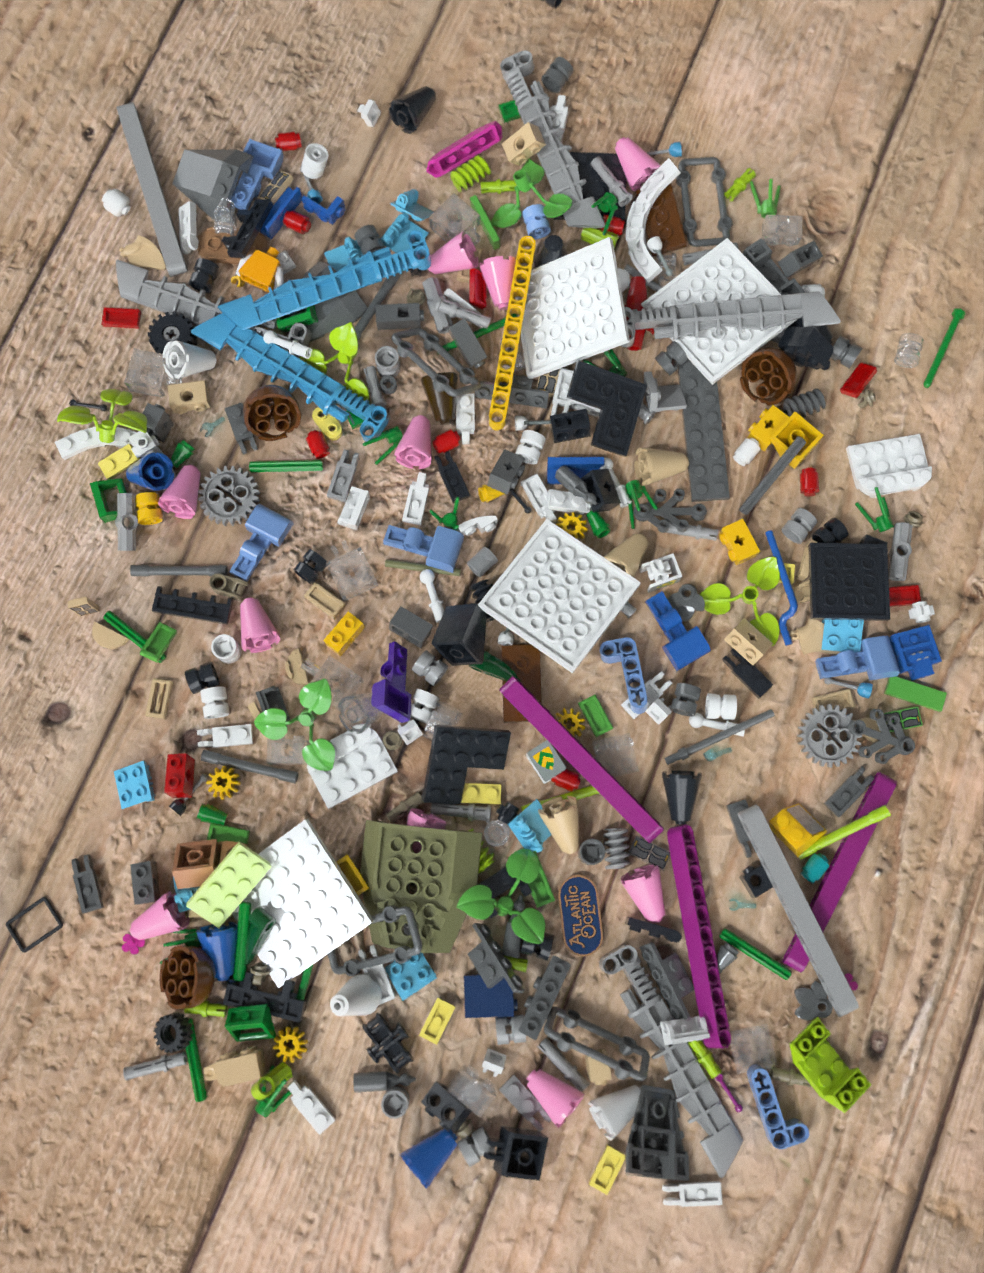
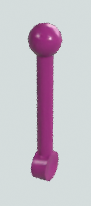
(738, 1107)

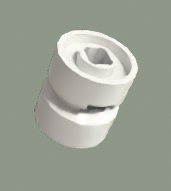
(314, 161)
(530, 445)
(226, 648)
(424, 699)
(214, 702)
(722, 706)

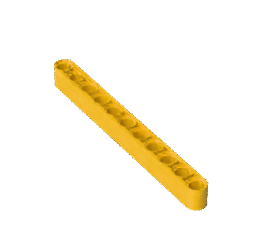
(512, 340)

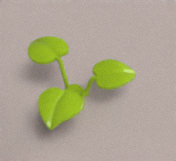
(344, 340)
(107, 429)
(762, 574)

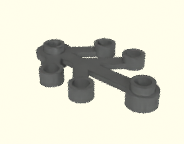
(667, 512)
(883, 737)

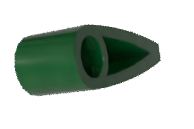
(494, 667)
(258, 931)

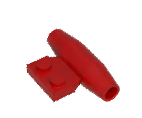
(636, 296)

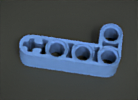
(630, 675)
(770, 1105)

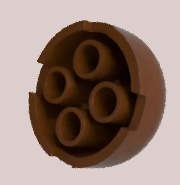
(775, 369)
(268, 404)
(187, 977)

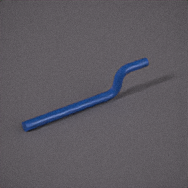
(787, 586)

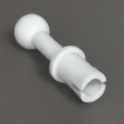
(294, 346)
(622, 494)
(427, 577)
(698, 721)

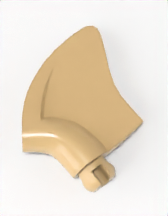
(143, 254)
(811, 637)

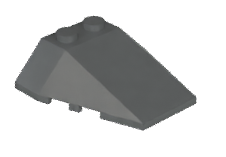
(210, 175)
(760, 256)
(334, 311)
(655, 1138)

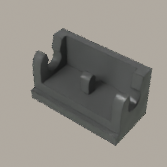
(410, 627)
(271, 698)

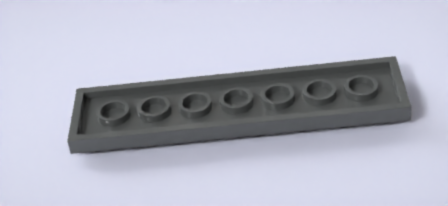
(703, 436)

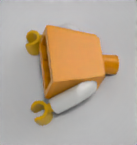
(260, 270)

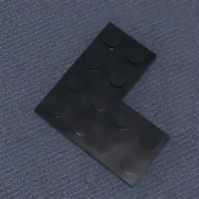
(618, 402)
(456, 750)

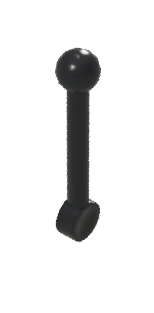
(103, 407)
(527, 510)

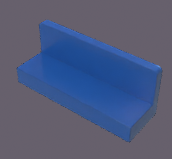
(287, 202)
(578, 465)

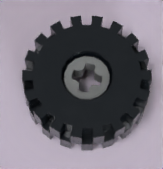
(165, 326)

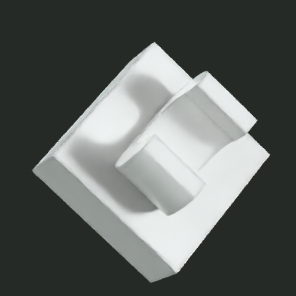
(369, 112)
(286, 262)
(658, 710)
(409, 731)
(494, 1061)

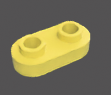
(325, 423)

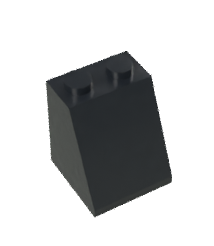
(461, 634)

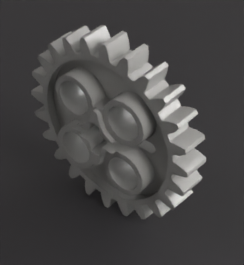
(218, 509)
(817, 748)

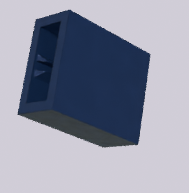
(486, 1001)

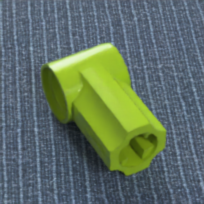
(594, 235)
(271, 1081)

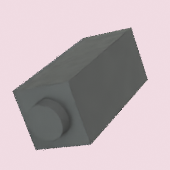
(399, 316)
(467, 344)

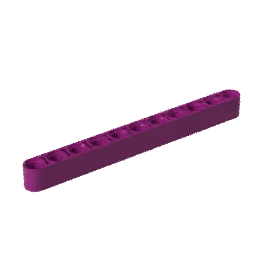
(581, 759)
(842, 866)
(698, 935)

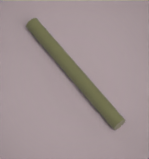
(418, 567)

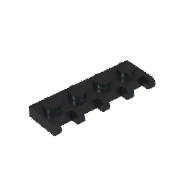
(192, 607)

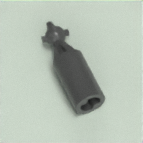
(574, 484)
(512, 942)
(379, 1081)

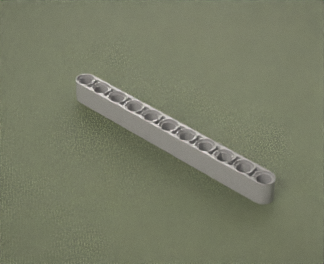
(152, 189)
(798, 911)

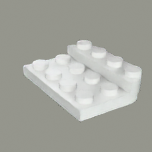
(889, 465)
(358, 765)

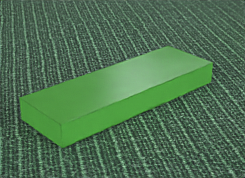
(485, 223)
(915, 693)
(540, 887)

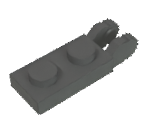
(238, 426)
(848, 793)
(733, 810)
(87, 885)

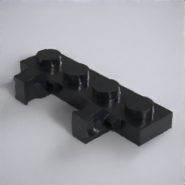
(253, 220)
(501, 882)
(281, 1005)

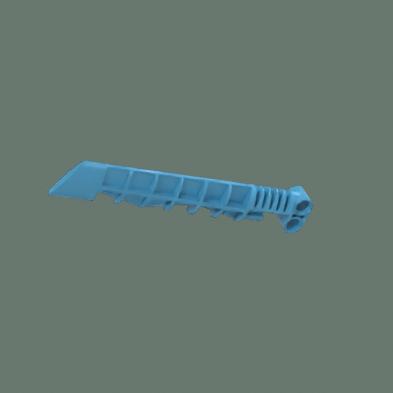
(313, 290)
(282, 365)

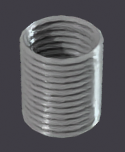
(482, 561)

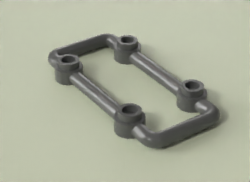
(717, 177)
(440, 382)
(400, 955)
(627, 1045)

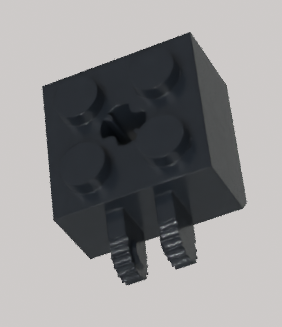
(806, 347)
(518, 1153)

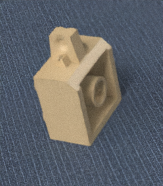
(237, 1068)

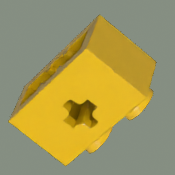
(774, 419)
(739, 532)
(344, 633)

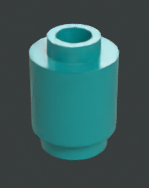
(815, 868)

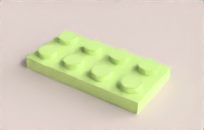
(228, 884)

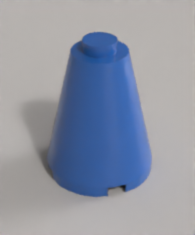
(151, 472)
(220, 946)
(430, 1155)

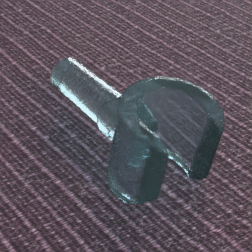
(209, 426)
(711, 755)
(742, 905)

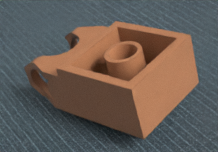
(198, 860)

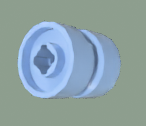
(536, 221)

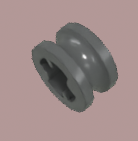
(388, 379)

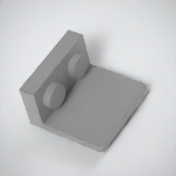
(662, 397)

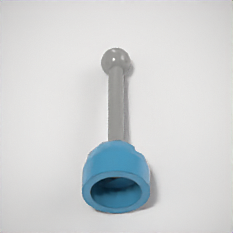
(674, 150)
(312, 194)
(864, 689)

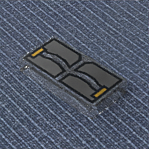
(649, 852)

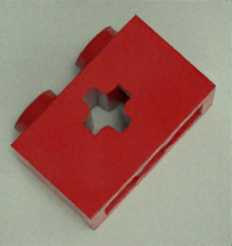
(179, 775)

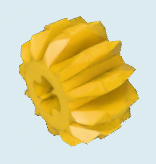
(579, 525)
(574, 721)
(215, 782)
(283, 1046)

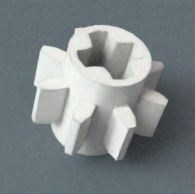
(659, 570)
(921, 612)

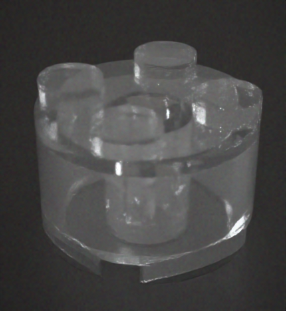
(443, 715)

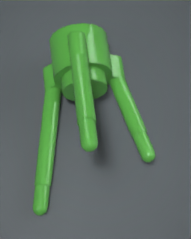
(768, 206)

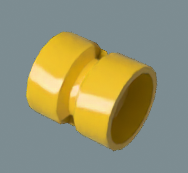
(148, 508)

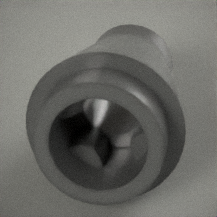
(726, 956)

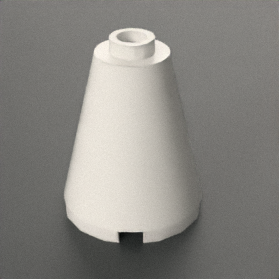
(186, 359)
(357, 997)
(615, 1110)

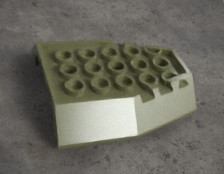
(440, 870)

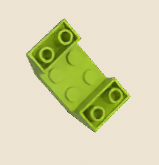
(826, 1069)

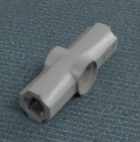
(433, 292)
(125, 509)
(898, 562)

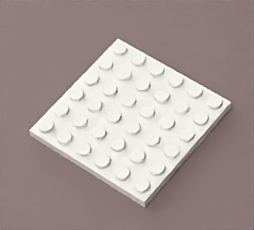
(718, 277)
(573, 309)
(559, 595)
(309, 901)

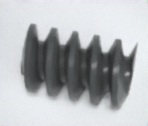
(804, 403)

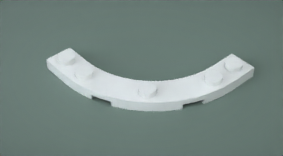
(638, 216)
(89, 438)

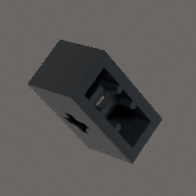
(602, 486)

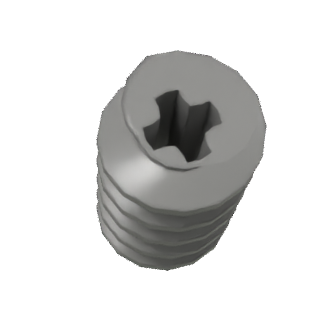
(616, 848)

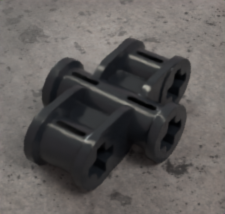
(392, 1048)

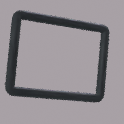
(24, 950)

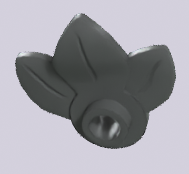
(687, 605)
(809, 1001)

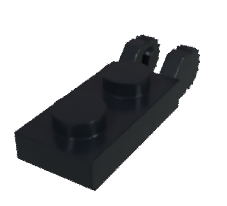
(452, 478)
(748, 674)
(654, 930)

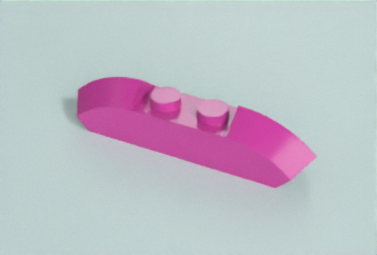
(464, 149)

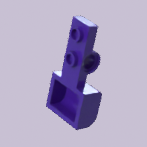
(390, 694)

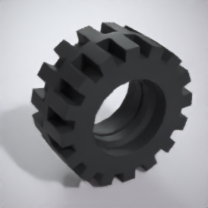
(164, 1036)

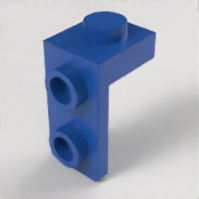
(328, 215)

